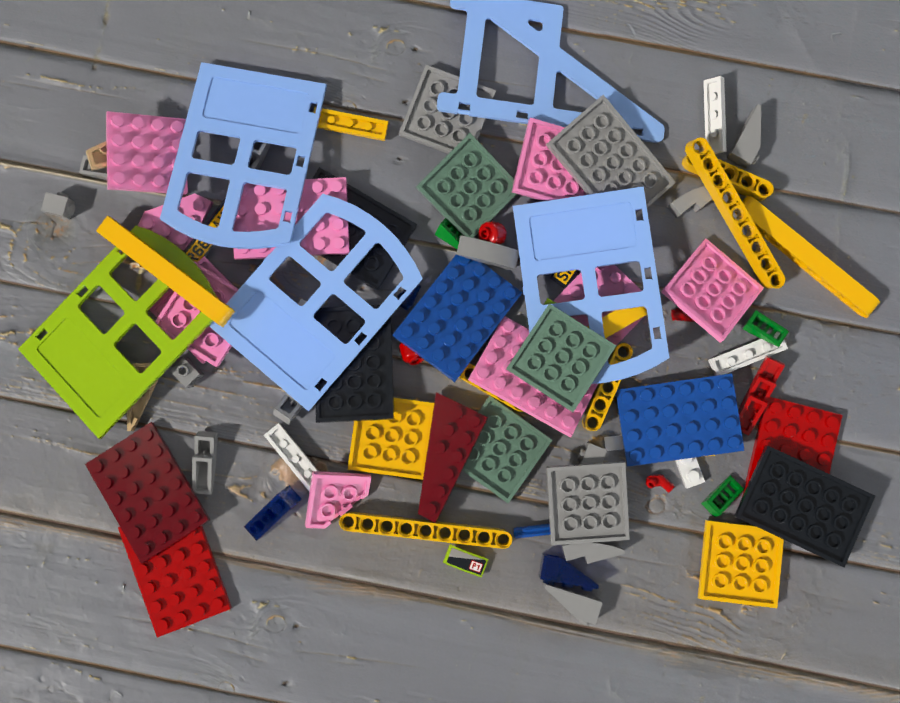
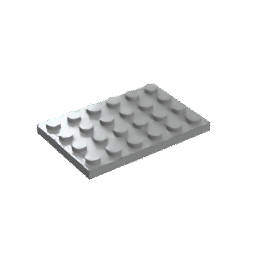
(608, 154)

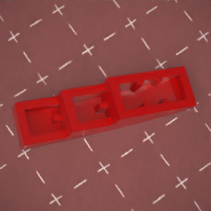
(758, 393)

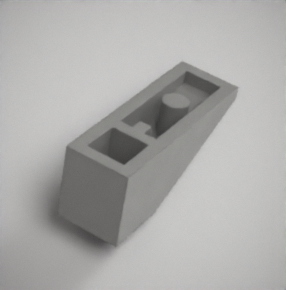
(748, 141)
(580, 605)

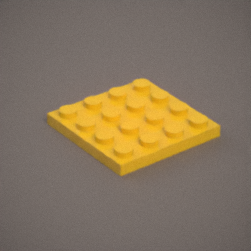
(394, 445)
(740, 564)

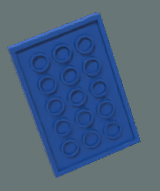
(457, 315)
(679, 420)

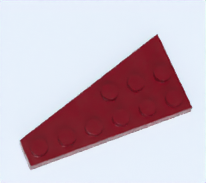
(450, 444)

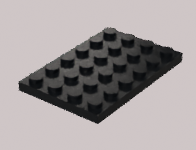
(377, 263)
(366, 385)
(804, 506)

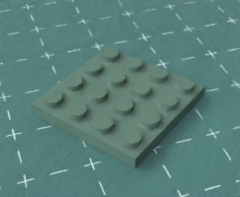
(468, 186)
(561, 357)
(504, 450)

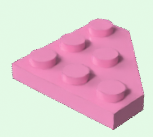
(193, 206)
(333, 496)

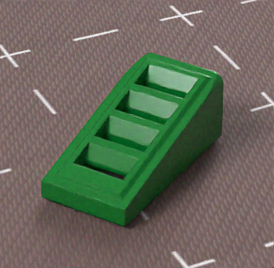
(448, 233)
(768, 323)
(711, 502)

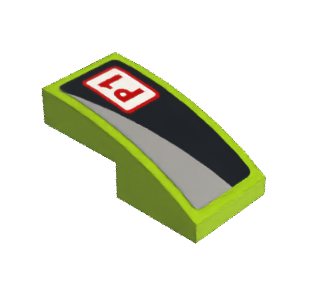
(465, 560)

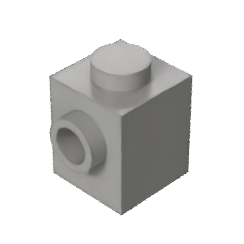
(58, 205)
(186, 372)
(591, 454)

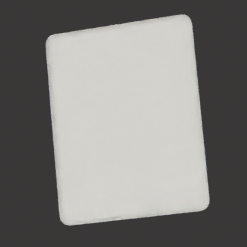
(613, 443)

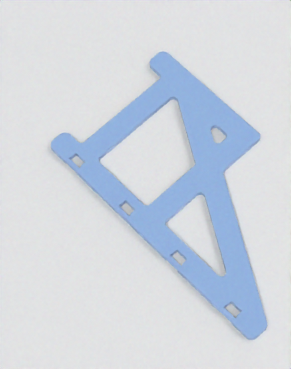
(514, 18)

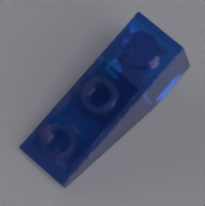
(272, 512)
(557, 569)

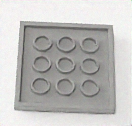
(437, 128)
(588, 503)

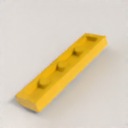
(352, 124)

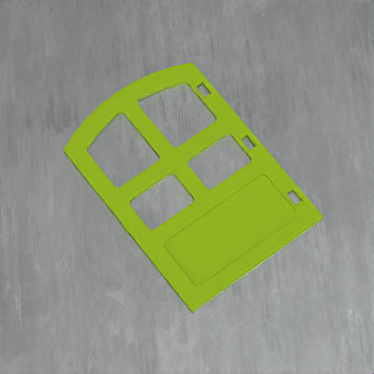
(86, 363)

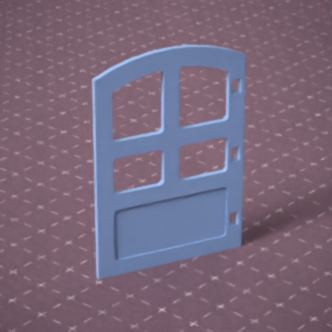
(254, 110)
(587, 235)
(286, 337)

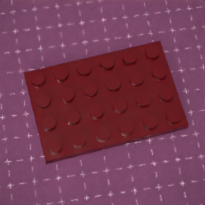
(147, 492)

